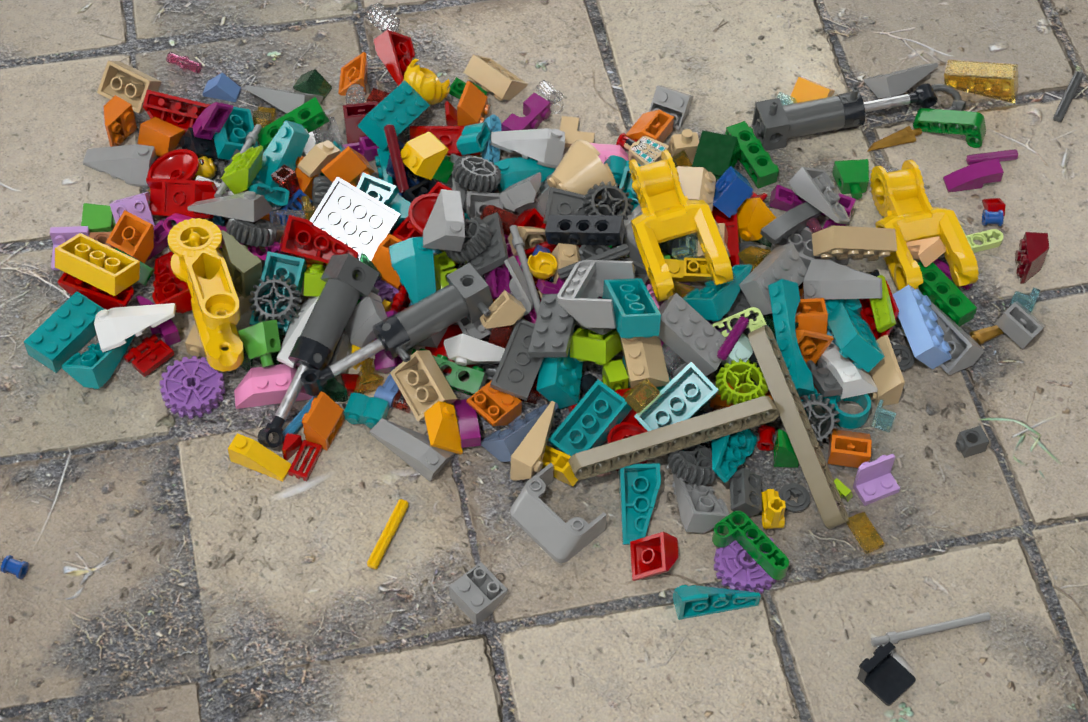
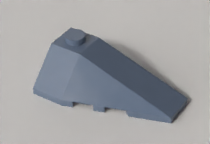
(504, 443)

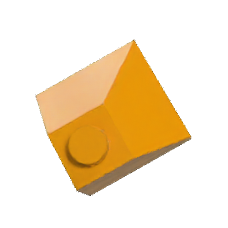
(752, 217)
(443, 427)

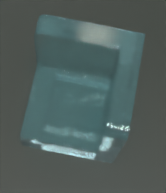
(687, 248)
(1026, 300)
(883, 418)

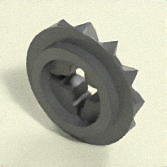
(907, 356)
(796, 491)

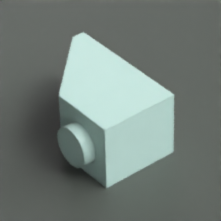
(741, 350)

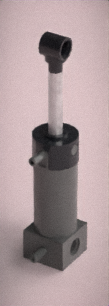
(777, 123)
(345, 283)
(463, 297)

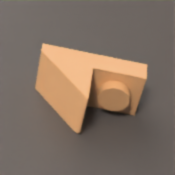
(926, 249)

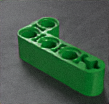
(952, 122)
(773, 562)

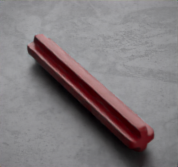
(396, 158)

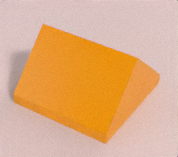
(809, 90)

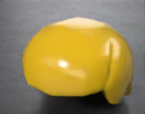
(542, 265)

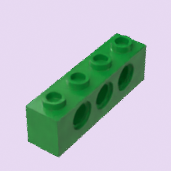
(309, 115)
(753, 156)
(946, 295)
(475, 382)

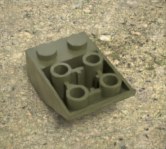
(242, 264)

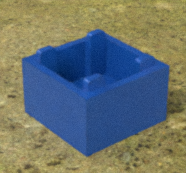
(731, 191)

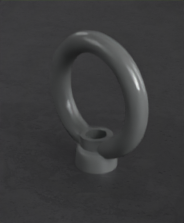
(958, 103)

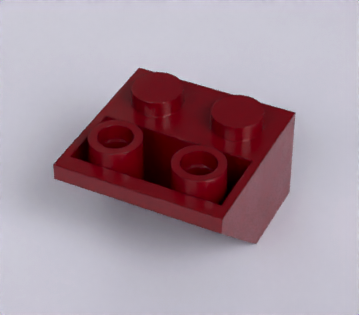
(353, 116)
(1031, 254)

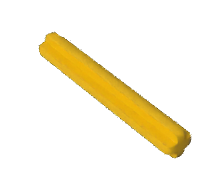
(387, 534)

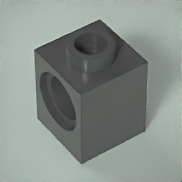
(977, 437)

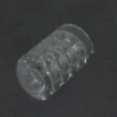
(381, 17)

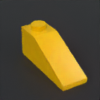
(257, 457)
(561, 469)

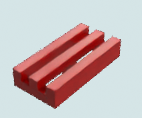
(292, 470)

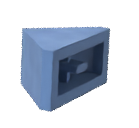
(222, 88)

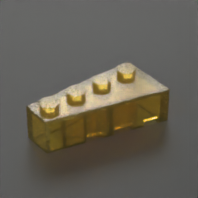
(983, 78)

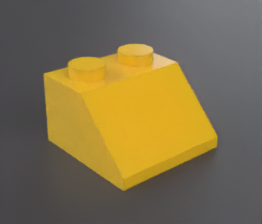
(424, 155)

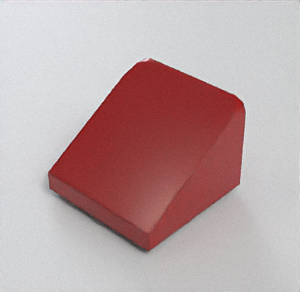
(451, 115)
(994, 205)
(349, 382)
(291, 445)

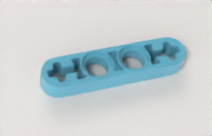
(494, 125)

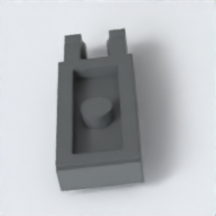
(824, 379)

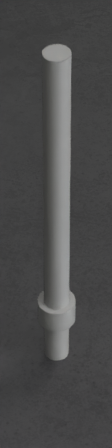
(251, 139)
(518, 244)
(894, 637)

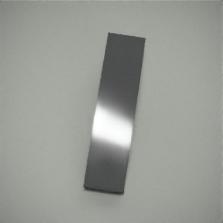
(789, 222)

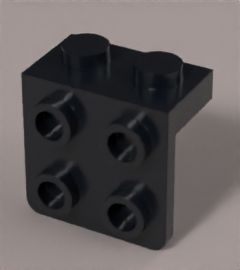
(200, 146)
(885, 675)

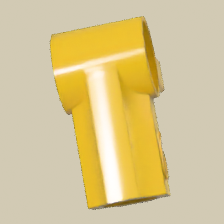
(773, 510)

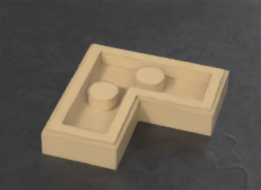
(570, 127)

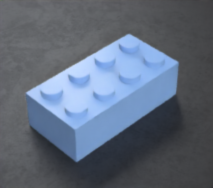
(921, 327)

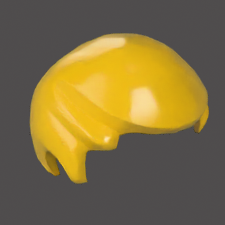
(426, 83)

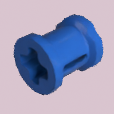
(992, 217)
(14, 567)

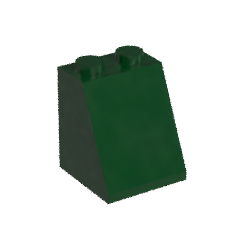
(716, 152)

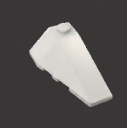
(122, 322)
(295, 329)
(470, 350)
(851, 379)

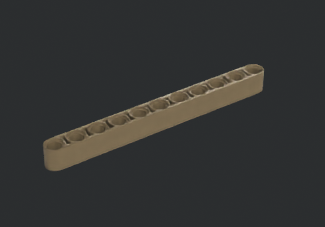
(798, 427)
(673, 437)

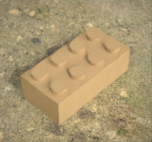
(854, 242)

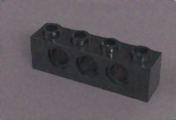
(585, 230)

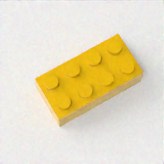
(97, 264)

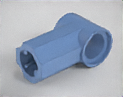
(387, 391)

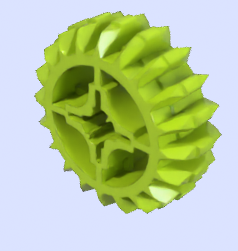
(737, 374)

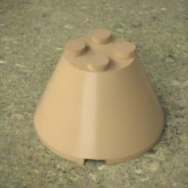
(581, 170)

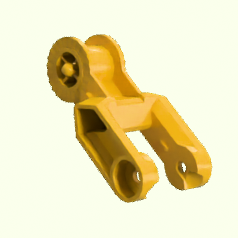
(906, 209)
(669, 216)
(211, 288)

